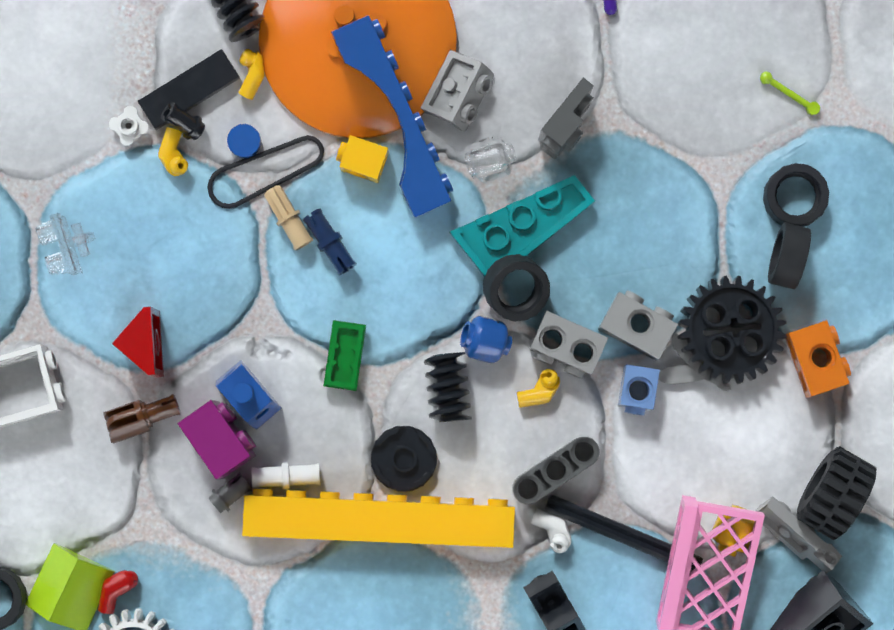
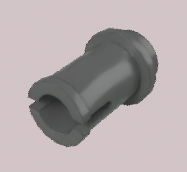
(230, 493)

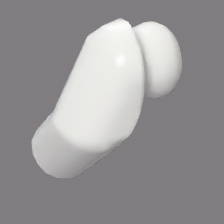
(556, 530)

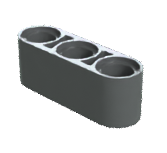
(567, 458)

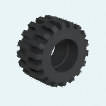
(836, 493)

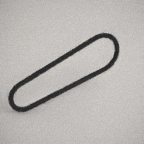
(259, 155)

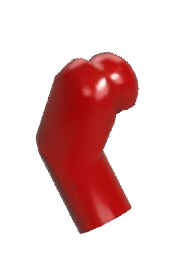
(114, 587)

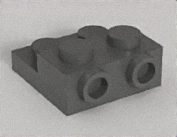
(564, 126)

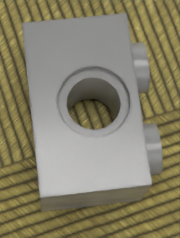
(617, 325)

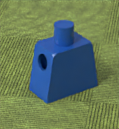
(247, 395)

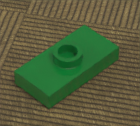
(344, 355)

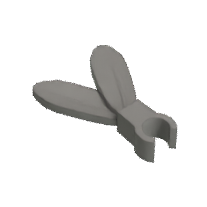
(688, 372)

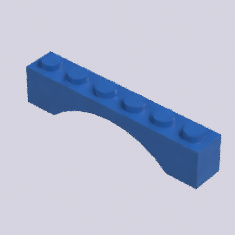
(420, 179)

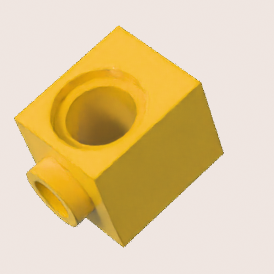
(362, 158)

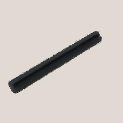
(611, 528)

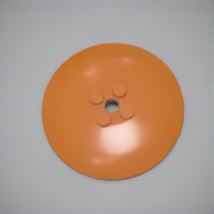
(333, 96)

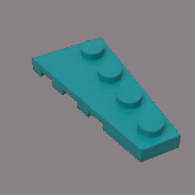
(522, 224)

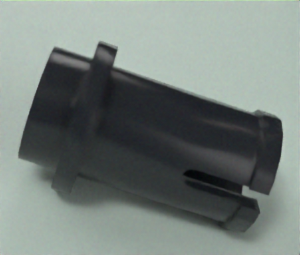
(189, 125)

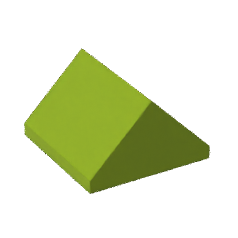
(68, 588)

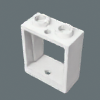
(54, 390)

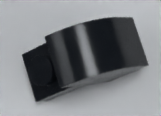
(552, 603)

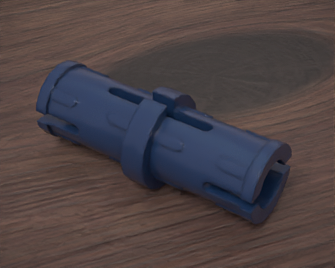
(329, 241)

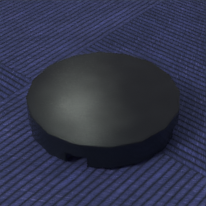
(403, 458)

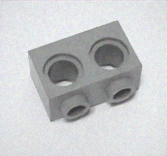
(571, 335)

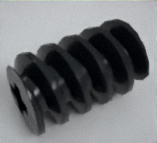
(238, 18)
(447, 387)

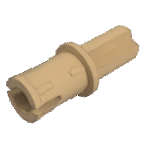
(288, 217)

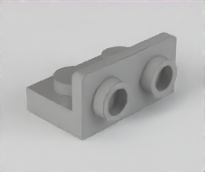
(458, 90)

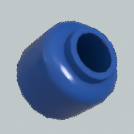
(485, 339)

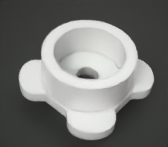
(126, 135)

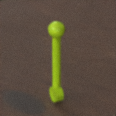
(812, 108)

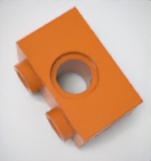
(814, 378)

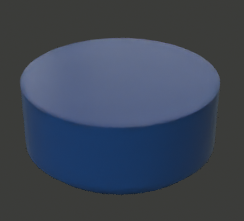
(244, 141)

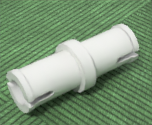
(285, 476)

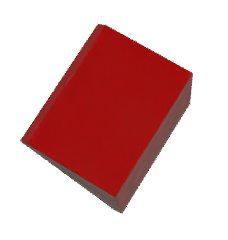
(143, 342)

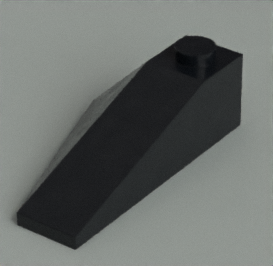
(822, 606)

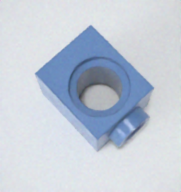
(649, 378)

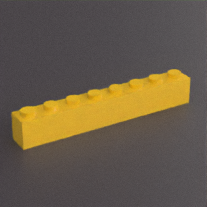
(378, 520)

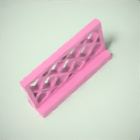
(682, 557)

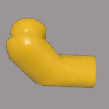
(255, 74)
(170, 155)
(543, 390)

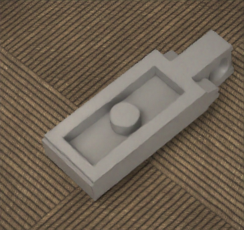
(797, 535)

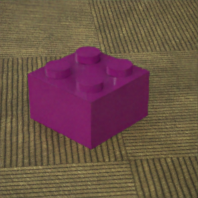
(218, 438)

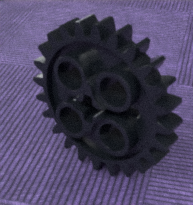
(726, 301)

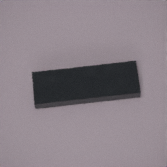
(190, 87)

